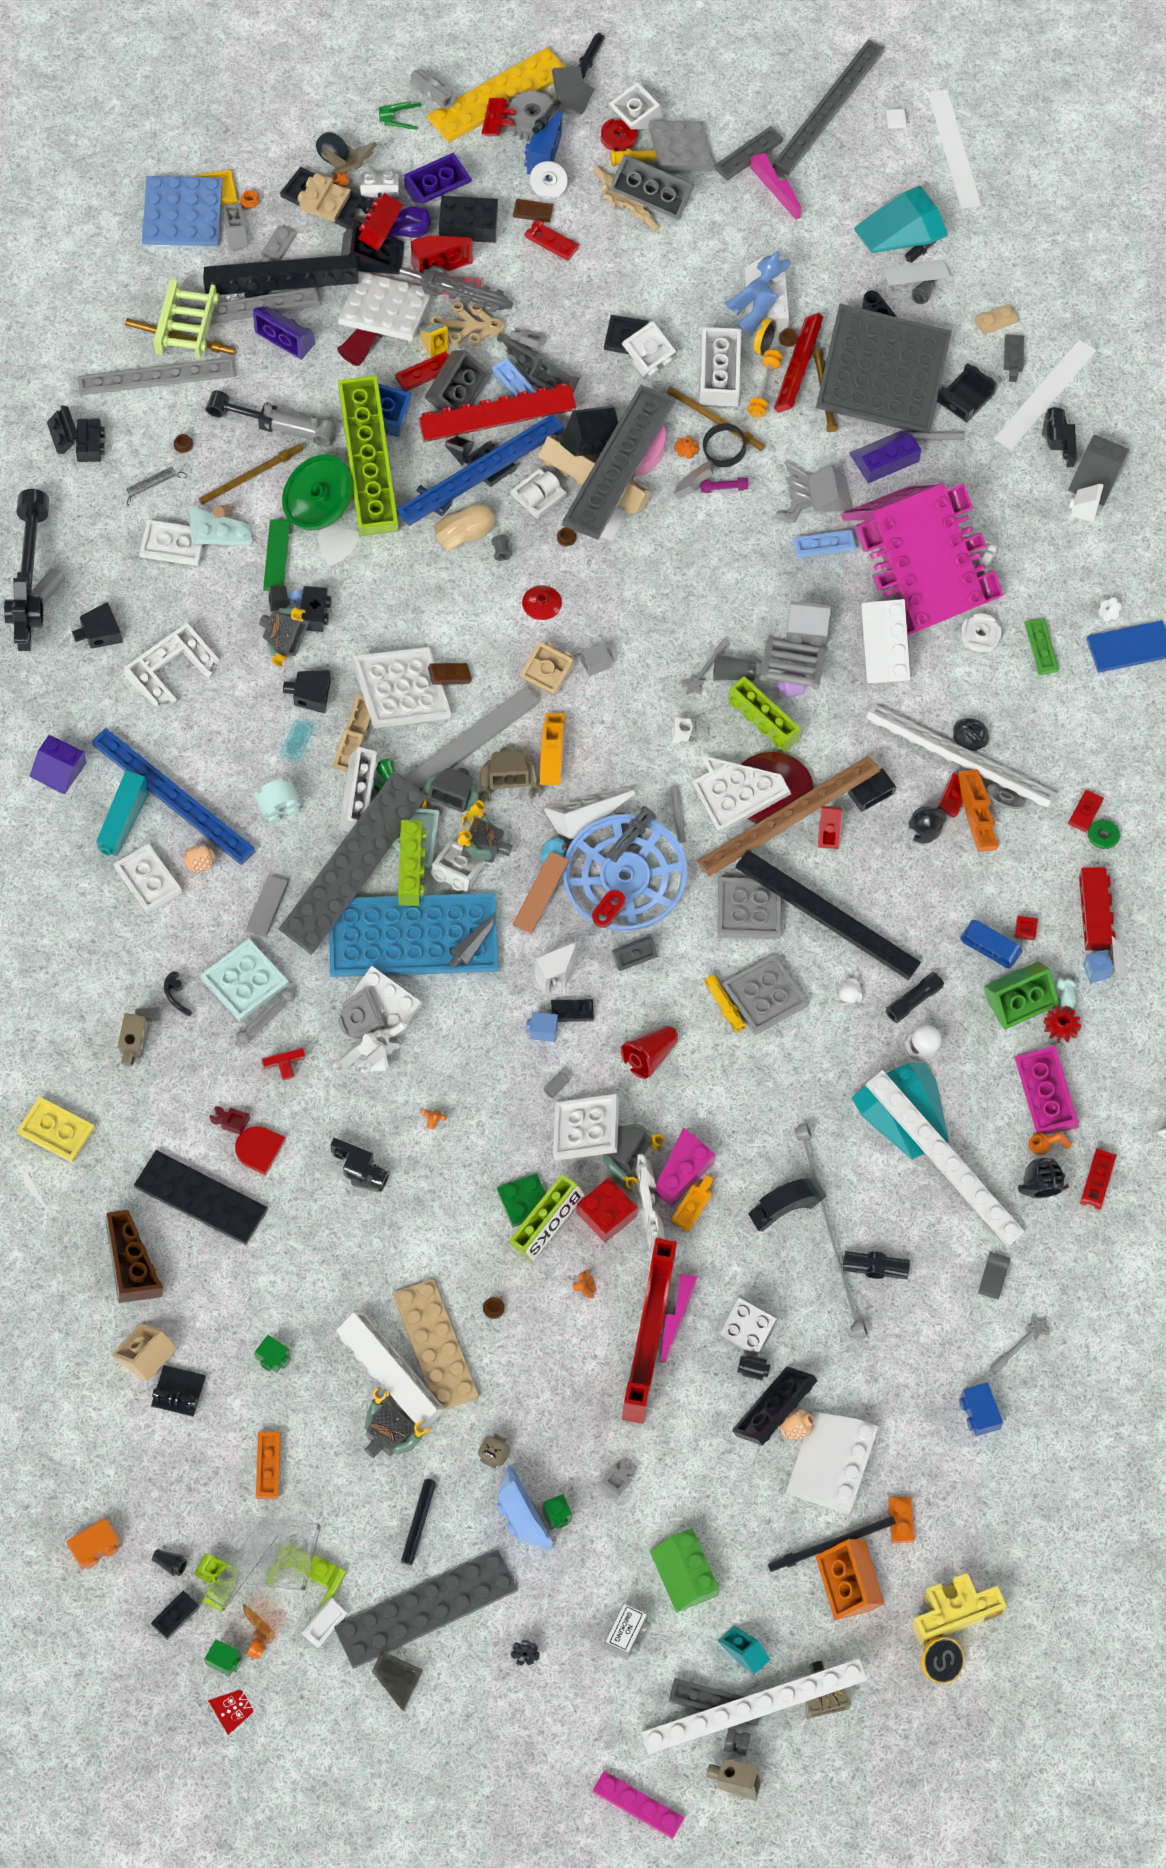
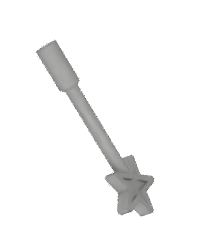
(695, 683)
(1034, 1330)

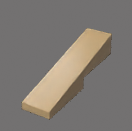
(354, 734)

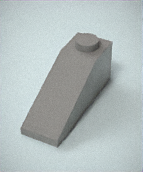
(235, 226)

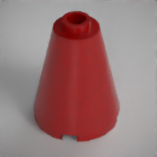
(649, 1050)

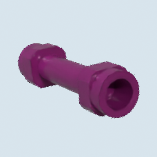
(741, 483)

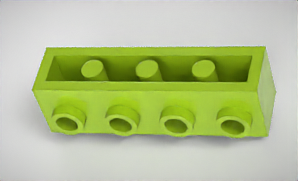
(764, 714)
(410, 863)

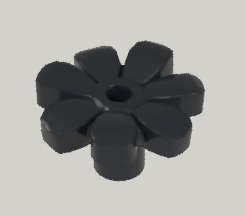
(525, 1652)

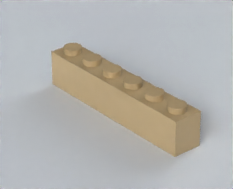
(579, 468)

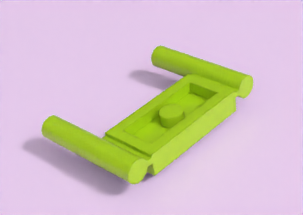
(327, 1575)

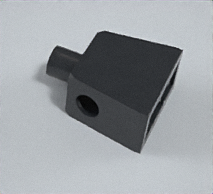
(98, 628)
(310, 689)

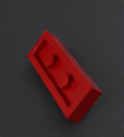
(421, 372)

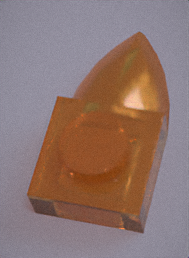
(262, 1630)

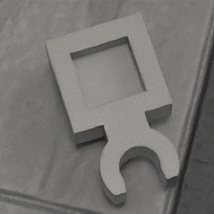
(531, 339)
(617, 1480)

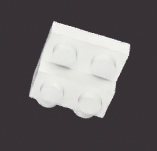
(649, 349)
(454, 868)

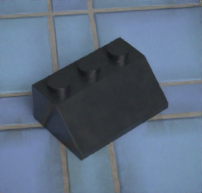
(589, 430)

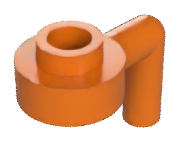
(1045, 1142)

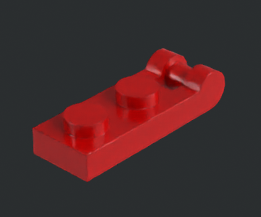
(551, 240)
(1098, 1178)

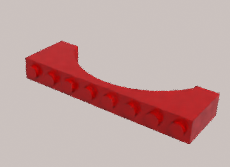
(649, 1331)

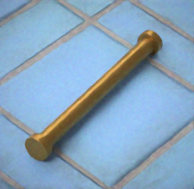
(817, 355)

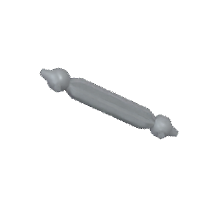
(265, 1016)

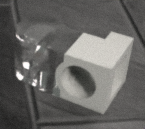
(690, 730)

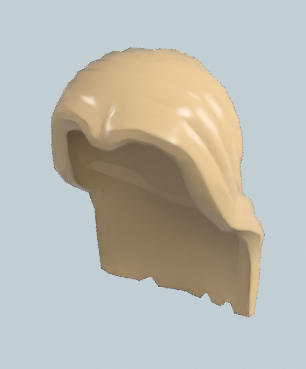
(464, 526)

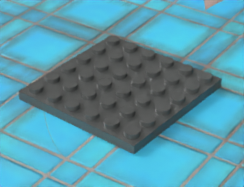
(883, 369)

